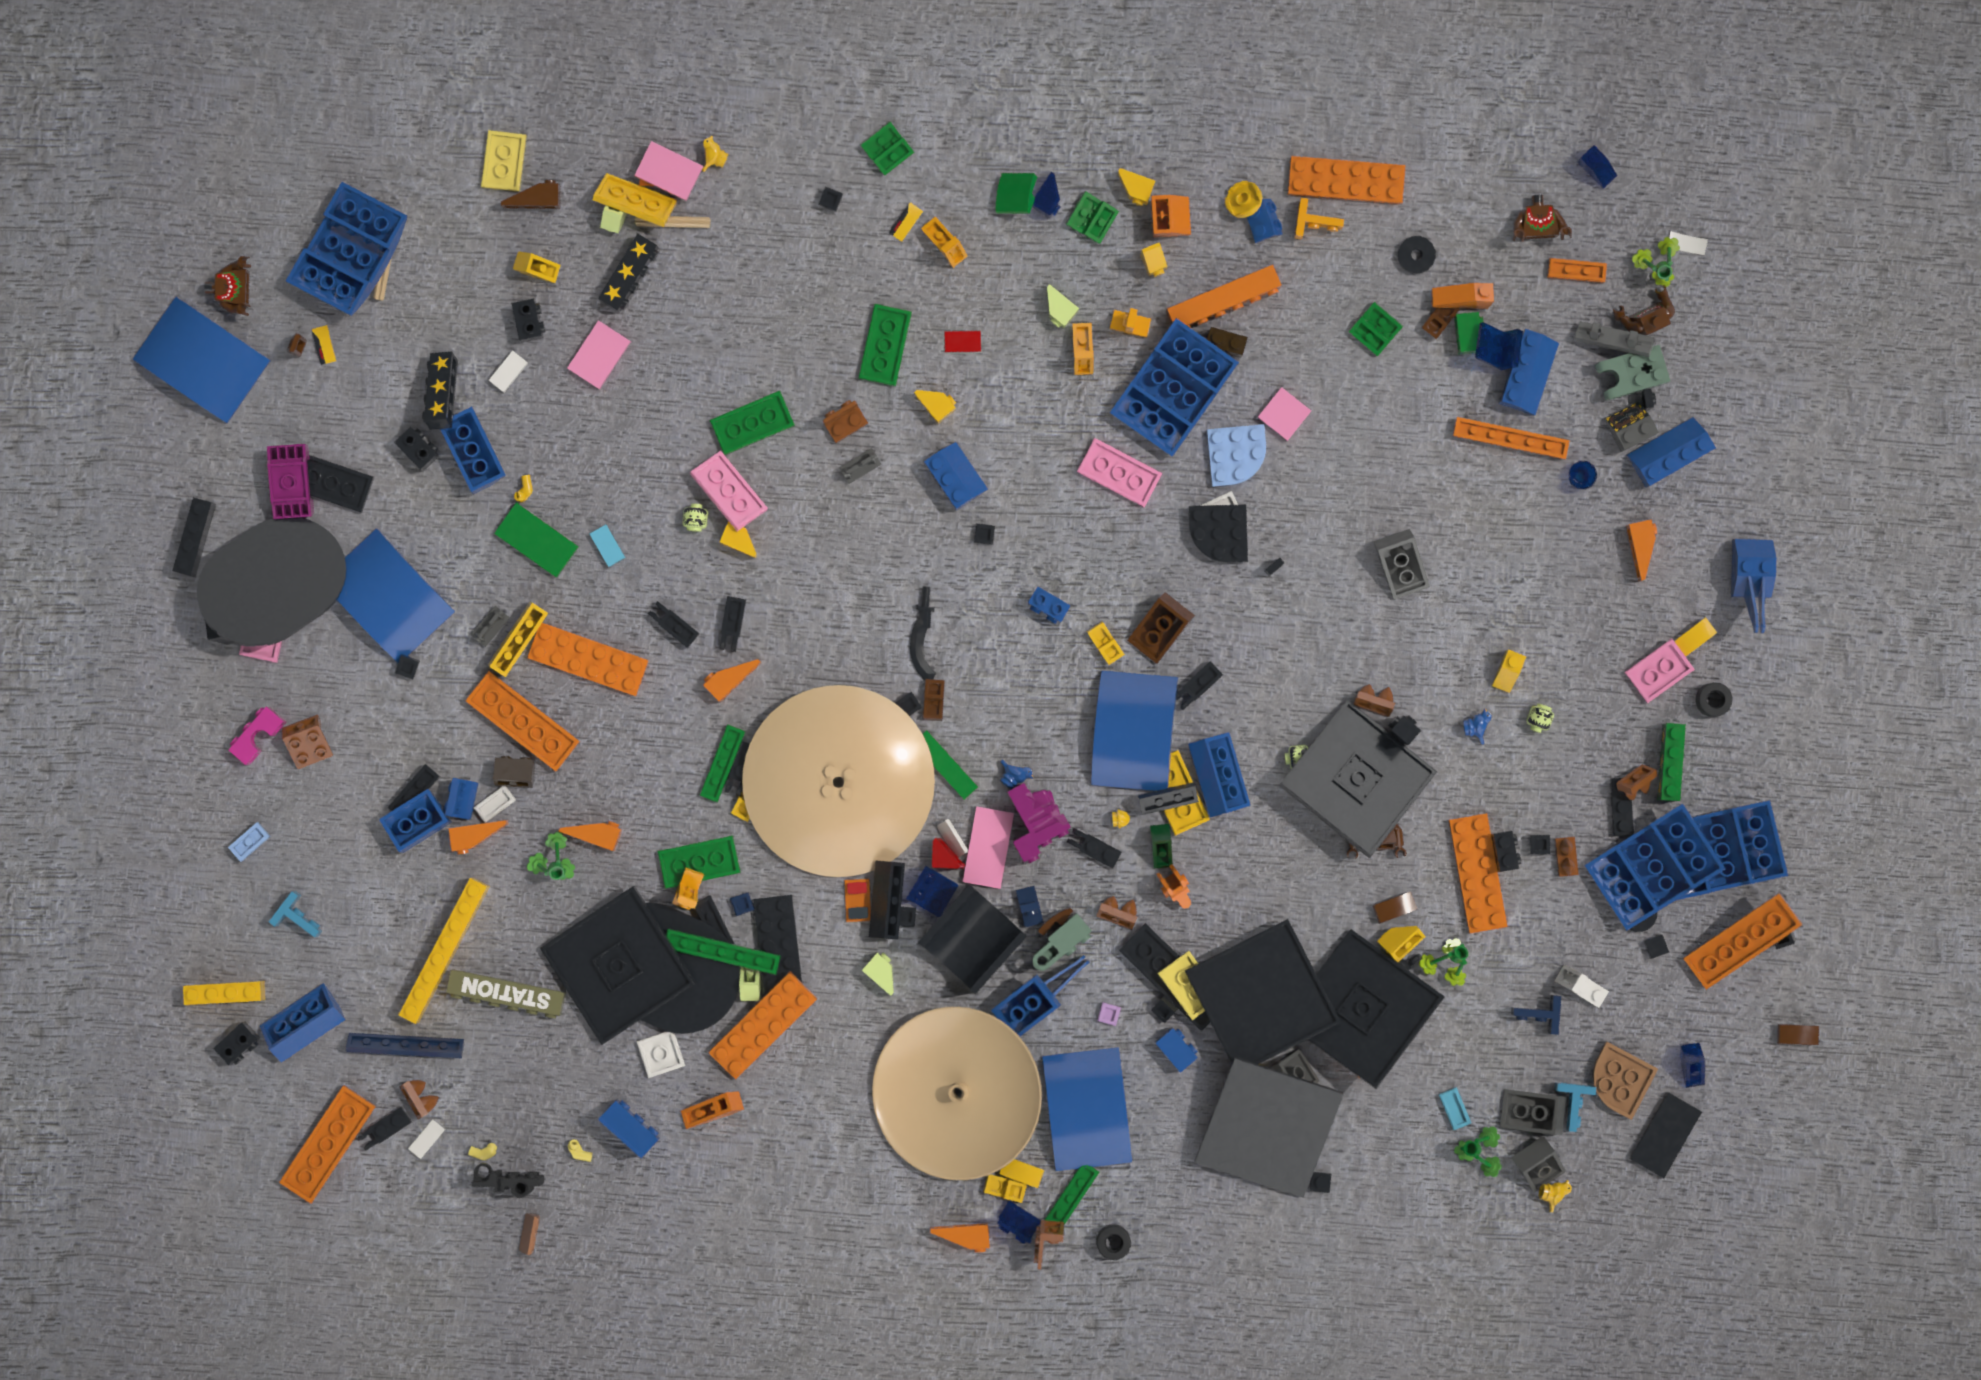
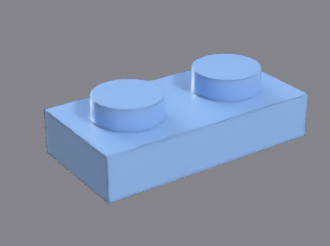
(249, 841)

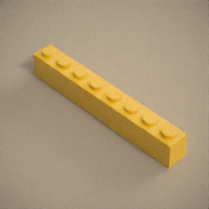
(444, 950)

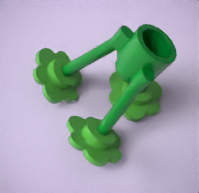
(556, 869)
(1472, 1149)

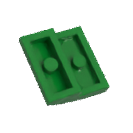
(887, 148)
(1015, 193)
(1092, 217)
(1376, 328)

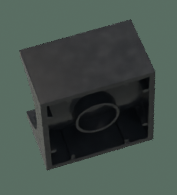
(972, 939)

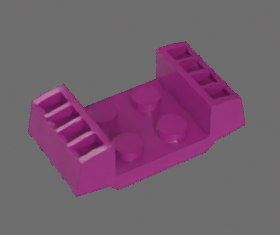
(289, 481)

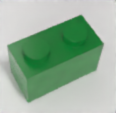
(1467, 331)

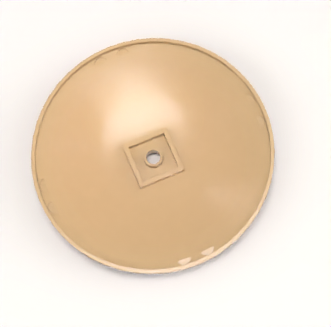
(831, 736)

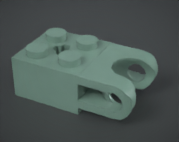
(1629, 375)
(1063, 941)

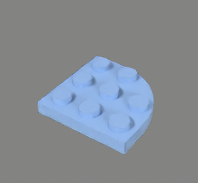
(1235, 453)

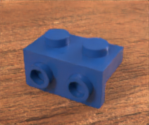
(1264, 222)
(1049, 605)
(461, 798)

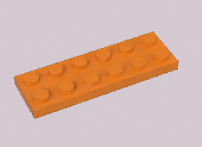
(1346, 180)
(588, 659)
(522, 721)
(1478, 873)
(1742, 941)
(762, 1025)
(327, 1144)

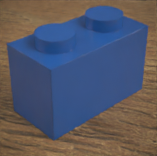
(1176, 1049)

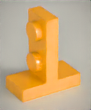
(1314, 221)
(944, 241)
(1130, 323)
(1083, 348)
(687, 891)

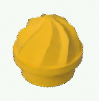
(1120, 818)

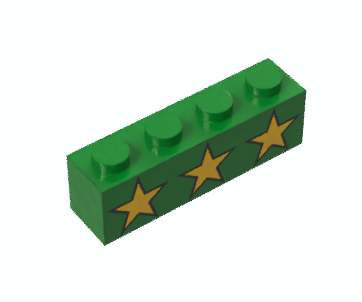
(1671, 762)

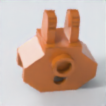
(1175, 887)

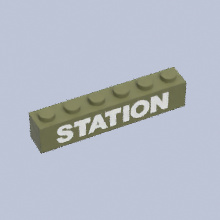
(506, 992)

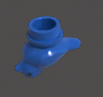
(1477, 725)
(1015, 775)

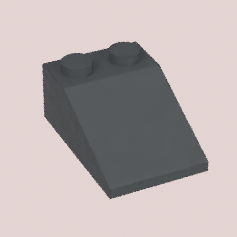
(1401, 564)
(1533, 1112)

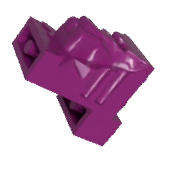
(1041, 819)

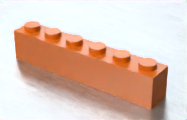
(1226, 297)

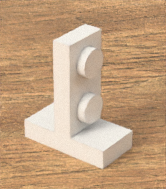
(1581, 985)

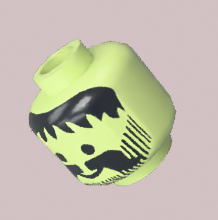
(695, 518)
(1540, 718)
(1294, 754)

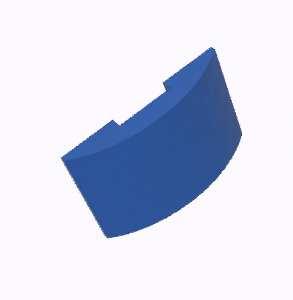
(349, 250)
(201, 360)
(1174, 387)
(390, 597)
(1133, 730)
(1745, 844)
(1655, 867)
(1087, 1109)

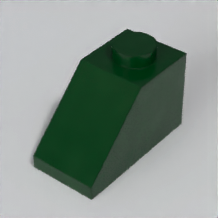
(1161, 845)

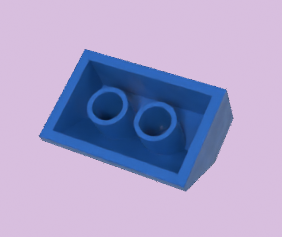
(955, 475)
(415, 821)
(629, 1128)

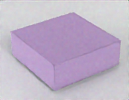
(1109, 1014)

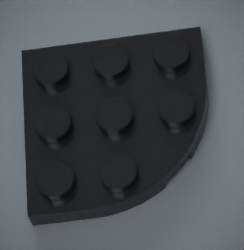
(1220, 531)

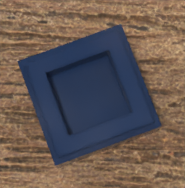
(742, 904)

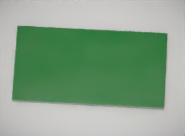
(885, 345)
(752, 423)
(536, 540)
(712, 858)

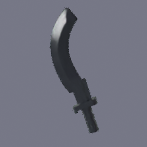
(918, 635)

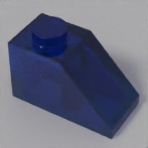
(1597, 166)
(1048, 198)
(1692, 1064)

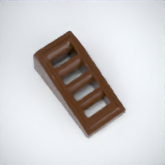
(296, 345)

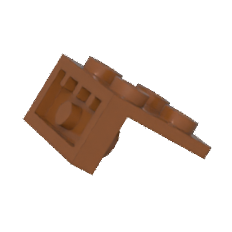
(844, 421)
(306, 742)
(1048, 1231)

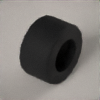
(1705, 708)
(1122, 1233)

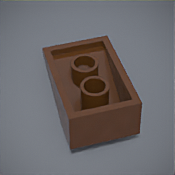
(1161, 627)

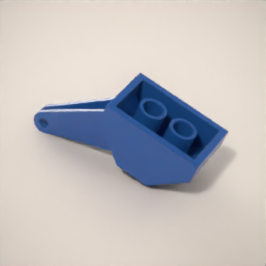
(1753, 576)
(1032, 1001)

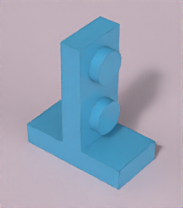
(295, 915)
(1575, 1102)

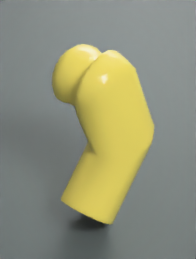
(577, 1152)
(485, 1153)

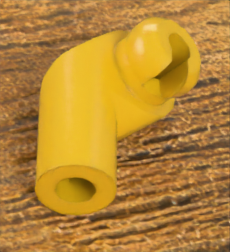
(526, 489)

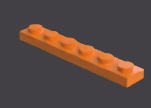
(1511, 438)

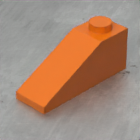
(1463, 296)
(1642, 541)
(726, 680)
(599, 834)
(471, 836)
(712, 1109)
(968, 1235)

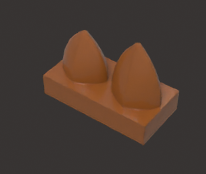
(1382, 704)
(1637, 779)
(1566, 856)
(1125, 917)
(422, 1105)

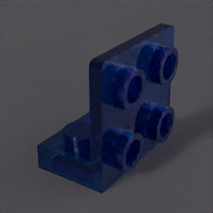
(1498, 347)
(932, 891)
(1018, 1221)

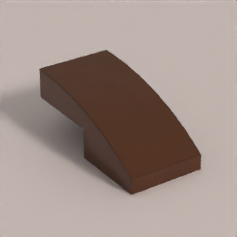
(1439, 320)
(934, 700)
(1394, 907)
(1060, 917)
(1798, 1034)

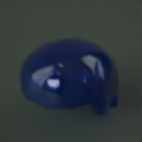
(1582, 475)

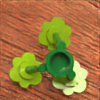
(1662, 271)
(1453, 951)

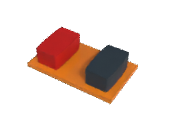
(857, 900)

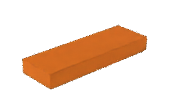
(1577, 270)

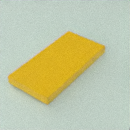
(634, 200)
(1186, 816)

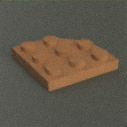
(1621, 1079)

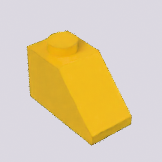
(1136, 186)
(1154, 260)
(536, 266)
(936, 404)
(738, 540)
(1508, 670)
(1400, 941)

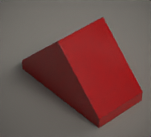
(944, 857)

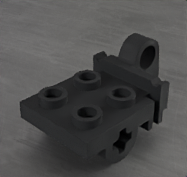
(511, 1180)

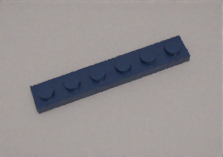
(405, 1045)

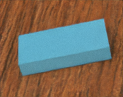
(607, 545)
(1454, 1108)

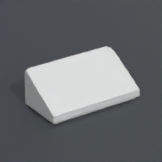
(952, 838)

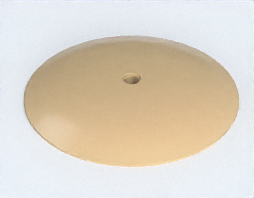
(919, 1103)

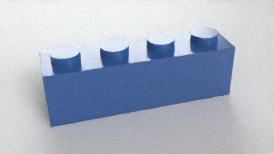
(1528, 380)
(473, 451)
(1671, 452)
(1219, 774)
(302, 1023)

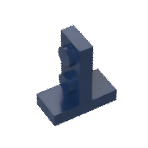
(1029, 906)
(1542, 1015)

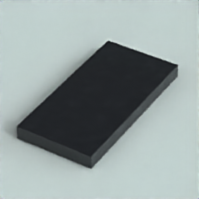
(338, 484)
(1665, 1135)

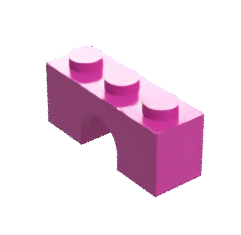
(244, 746)

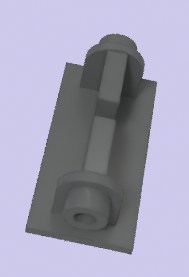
(860, 466)
(490, 626)

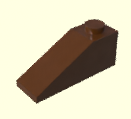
(540, 196)

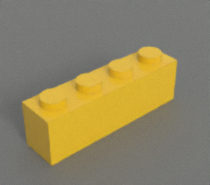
(517, 639)
(224, 992)

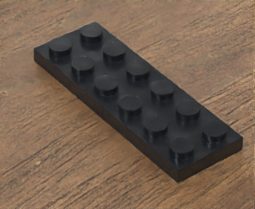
(778, 936)
(1150, 957)

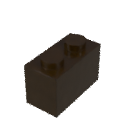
(1229, 342)
(514, 772)

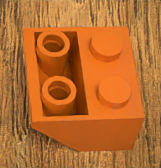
(1170, 215)

